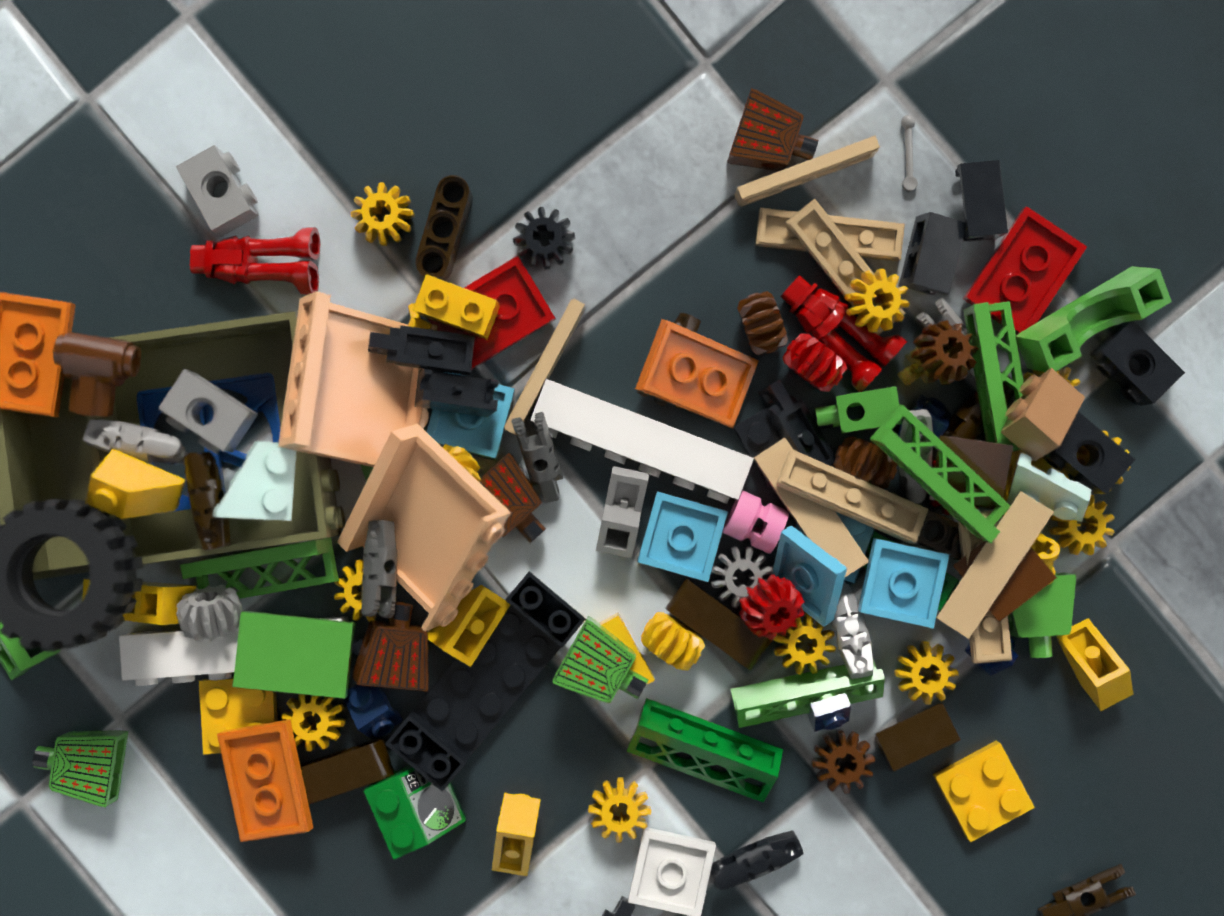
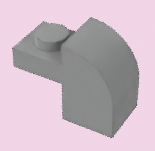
(622, 512)

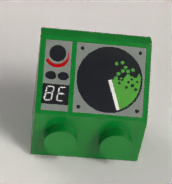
(412, 810)

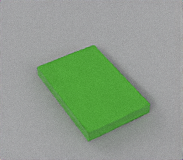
(293, 654)

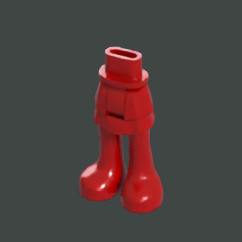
(237, 259)
(822, 313)

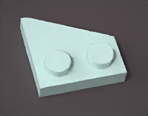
(262, 485)
(1053, 490)

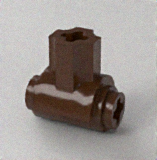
(95, 370)

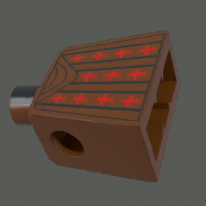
(769, 135)
(515, 492)
(394, 653)

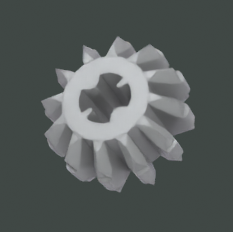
(742, 564)
(209, 612)

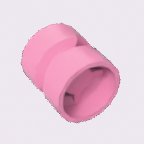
(743, 518)

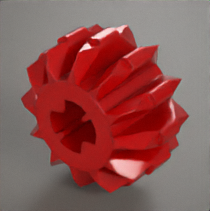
(814, 362)
(771, 607)

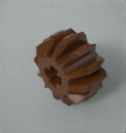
(762, 323)
(948, 339)
(865, 462)
(845, 773)

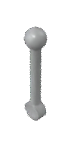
(910, 182)

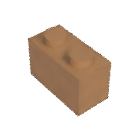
(1042, 414)

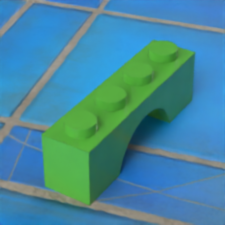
(1121, 299)

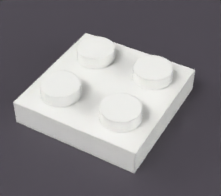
(671, 872)

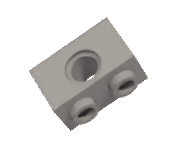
(201, 177)
(230, 416)

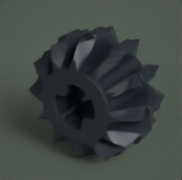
(553, 229)

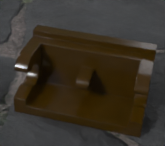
(916, 737)

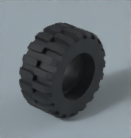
(110, 565)

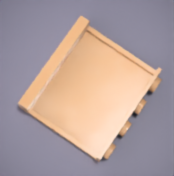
(337, 392)
(438, 516)

